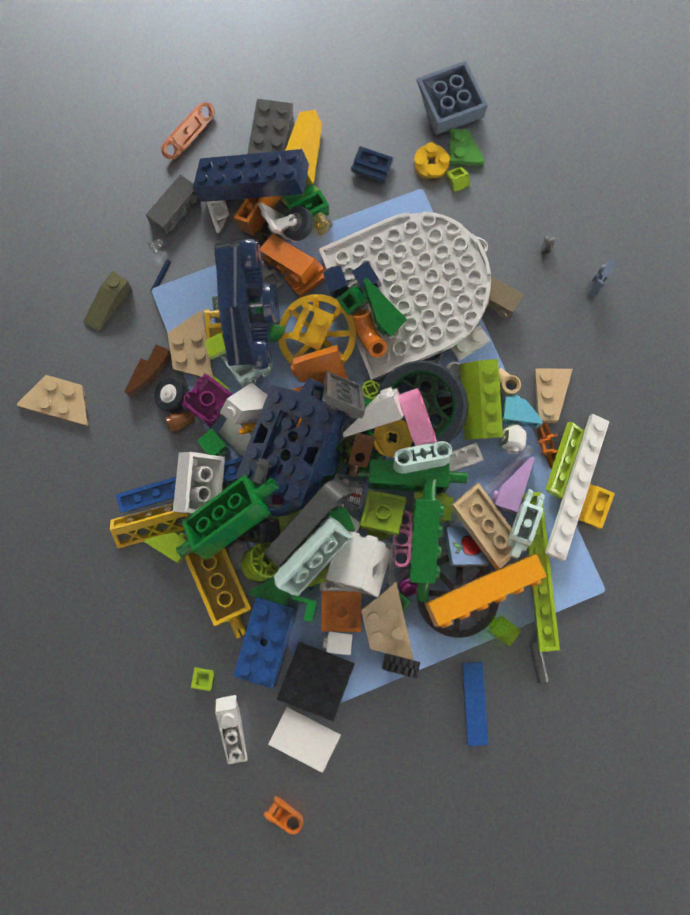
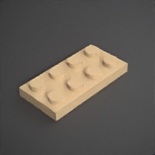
(484, 524)

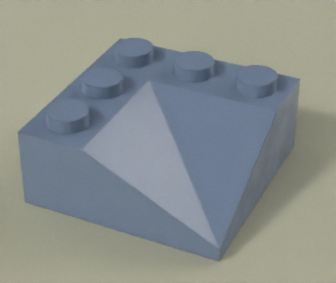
(451, 97)

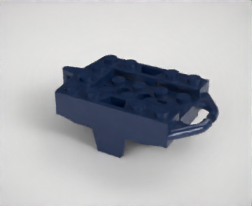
(311, 454)

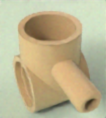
(504, 378)

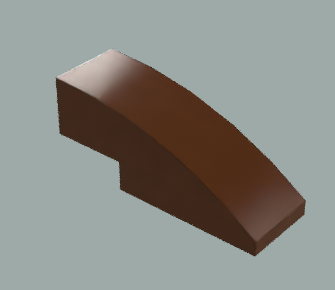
(148, 371)

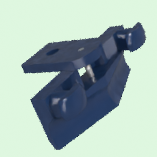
(237, 280)

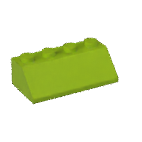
(484, 399)

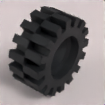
(400, 665)

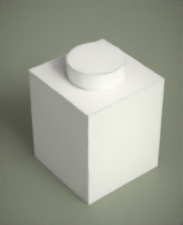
(338, 643)

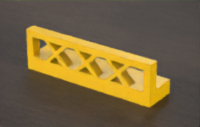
(145, 519)

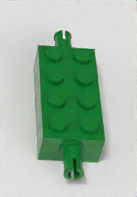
(384, 477)
(226, 517)
(424, 540)

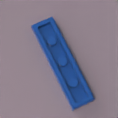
(475, 704)

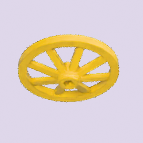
(315, 298)

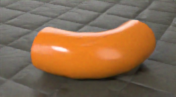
(368, 334)

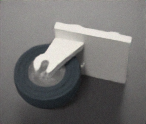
(293, 225)

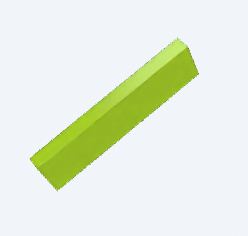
(564, 460)

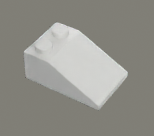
(380, 411)

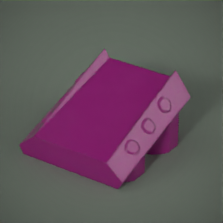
(206, 400)

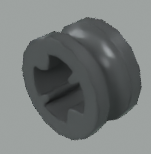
(548, 244)

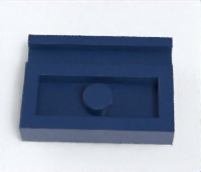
(372, 164)

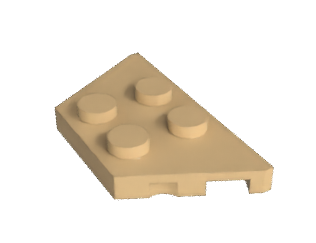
(189, 347)
(57, 399)
(387, 625)

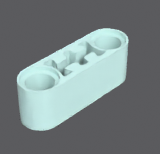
(422, 457)

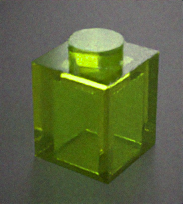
(503, 630)

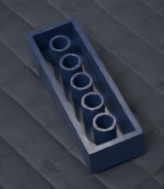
(251, 175)

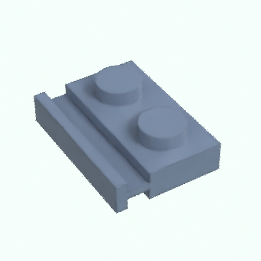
(600, 277)

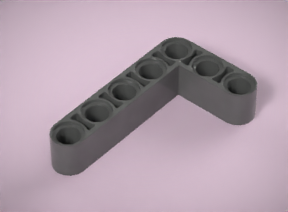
(328, 497)

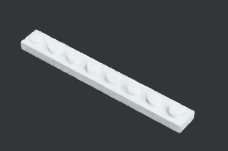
(577, 488)

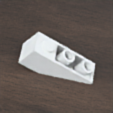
(231, 729)

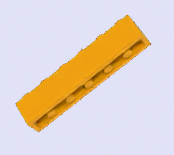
(485, 590)

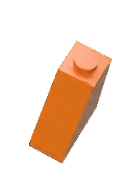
(317, 363)

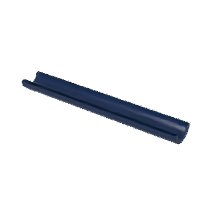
(157, 282)

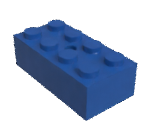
(260, 662)

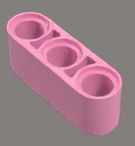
(417, 417)
(405, 549)

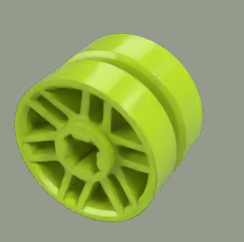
(257, 565)

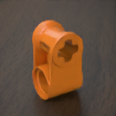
(283, 815)

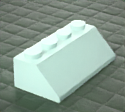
(312, 556)

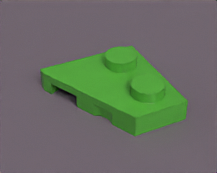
(464, 149)

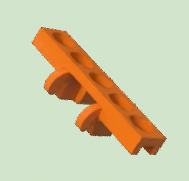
(543, 440)

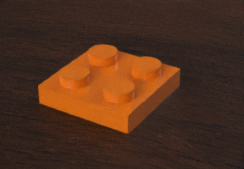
(341, 611)

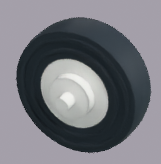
(170, 394)

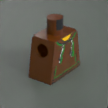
(362, 446)

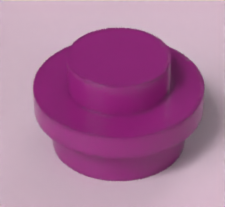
(408, 588)

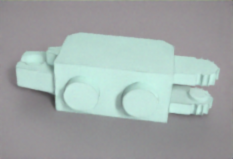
(525, 524)

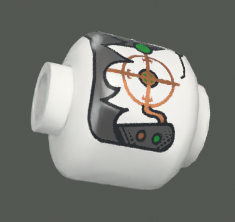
(513, 439)

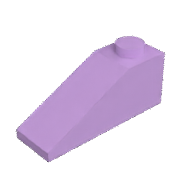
(510, 494)

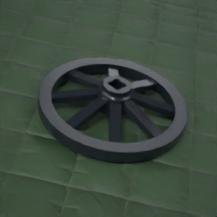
(482, 623)

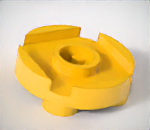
(434, 152)
(381, 436)

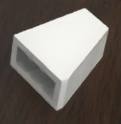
(244, 405)

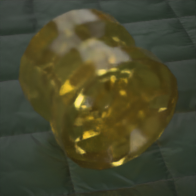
(321, 224)

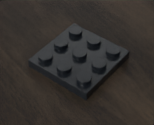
(315, 681)

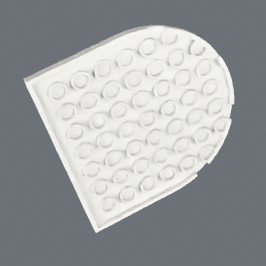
(428, 272)

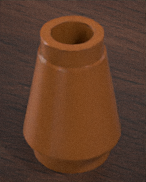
(179, 420)

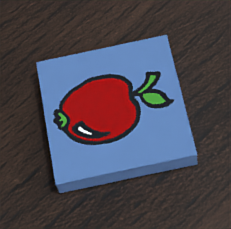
(463, 549)

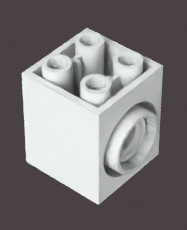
(360, 565)

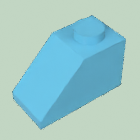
(519, 412)

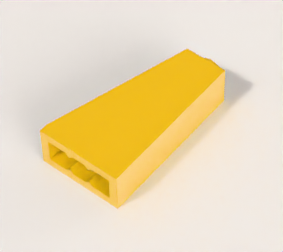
(307, 137)

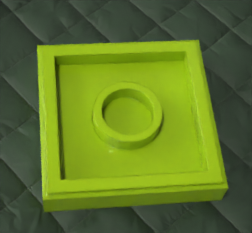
(383, 512)

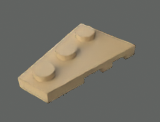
(550, 392)

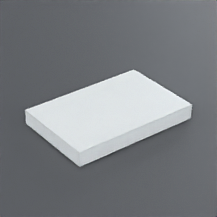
(304, 739)

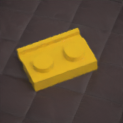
(596, 506)

